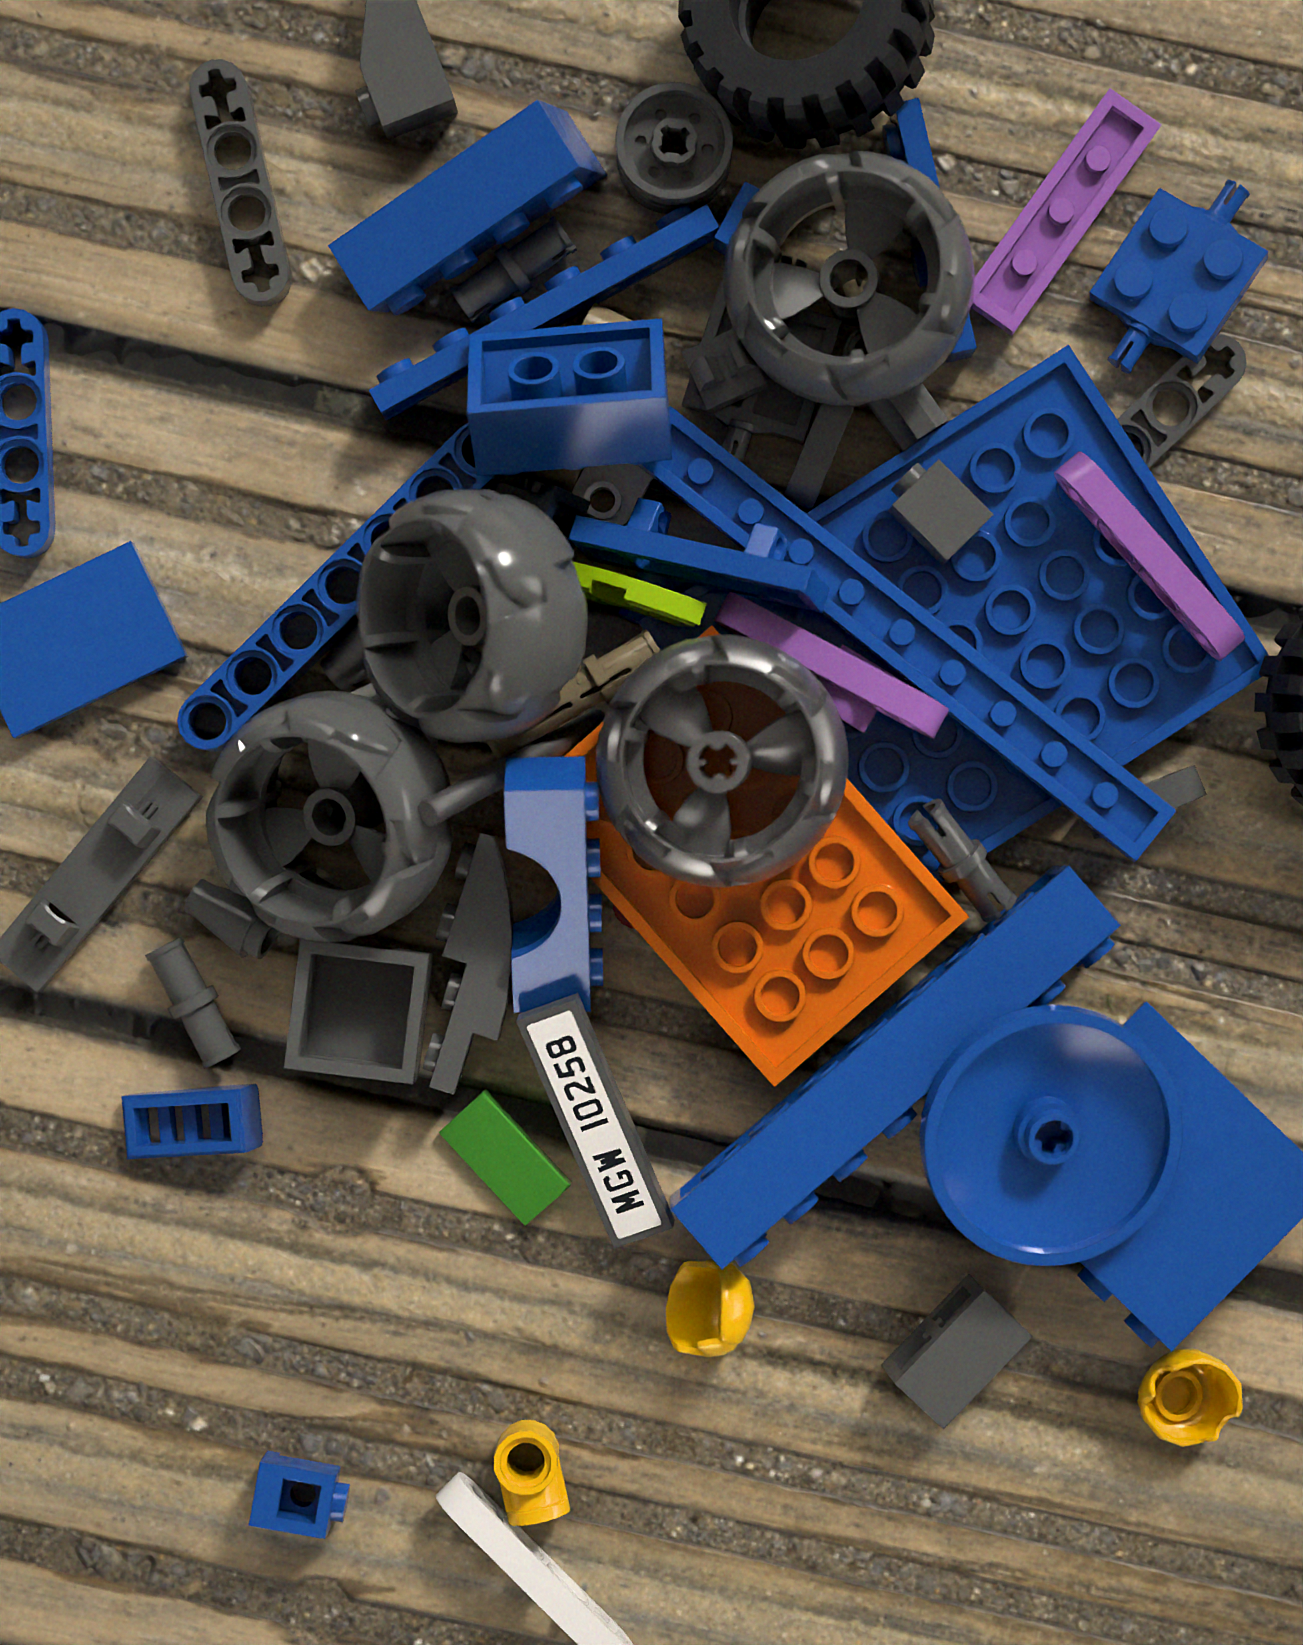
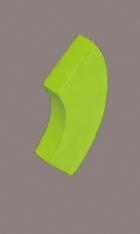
(638, 596)

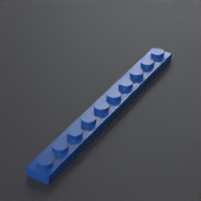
(919, 645)

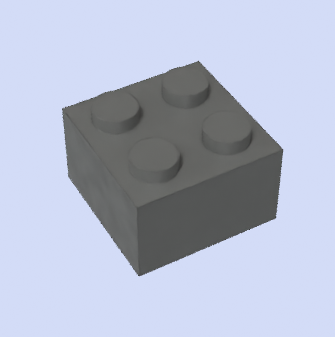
(359, 1010)

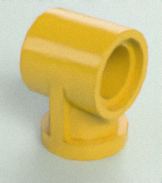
(533, 1494)

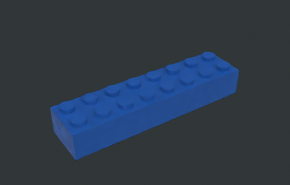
(890, 1067)

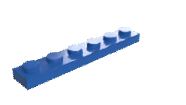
(566, 297)

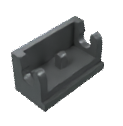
(956, 1351)

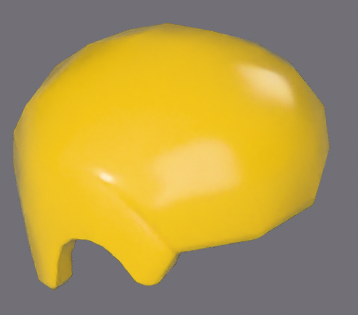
(708, 1308)
(1189, 1397)

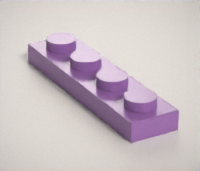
(1061, 210)

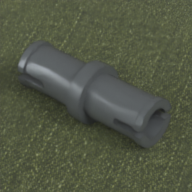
(513, 269)
(962, 860)
(193, 1002)

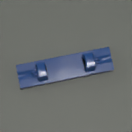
(648, 549)

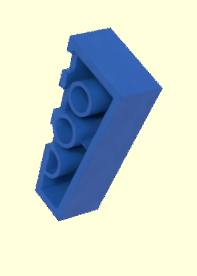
(467, 208)

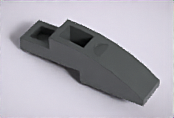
(480, 936)

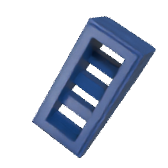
(243, 1115)

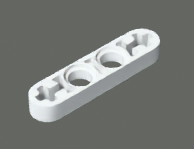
(528, 1564)

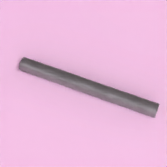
(493, 776)

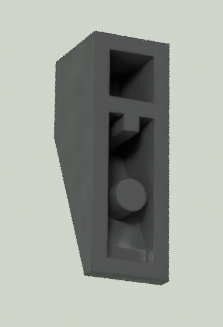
(401, 70)

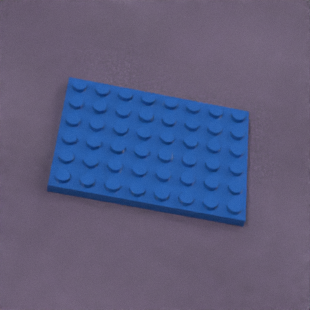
(1027, 593)

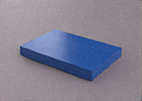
(82, 639)

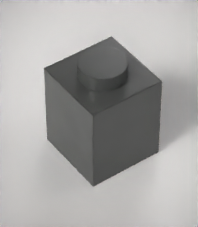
(937, 509)

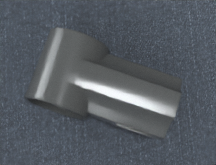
(906, 416)

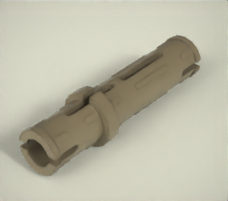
(590, 686)

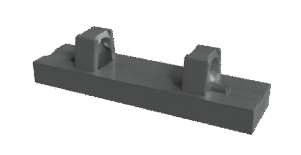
(96, 873)

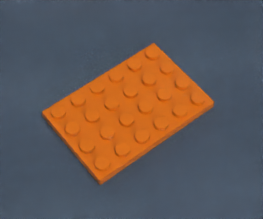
(784, 954)

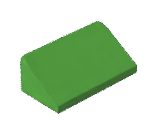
(505, 1157)

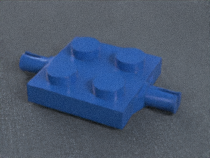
(1178, 275)

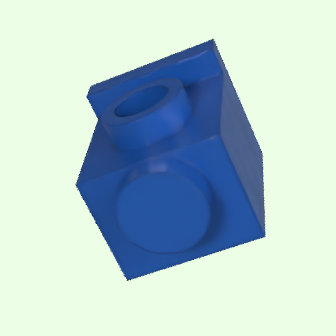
(278, 1508)

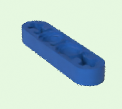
(28, 433)

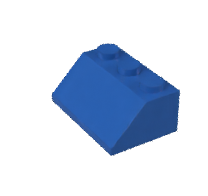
(568, 397)

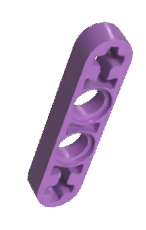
(1149, 556)
(834, 665)

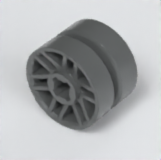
(679, 116)

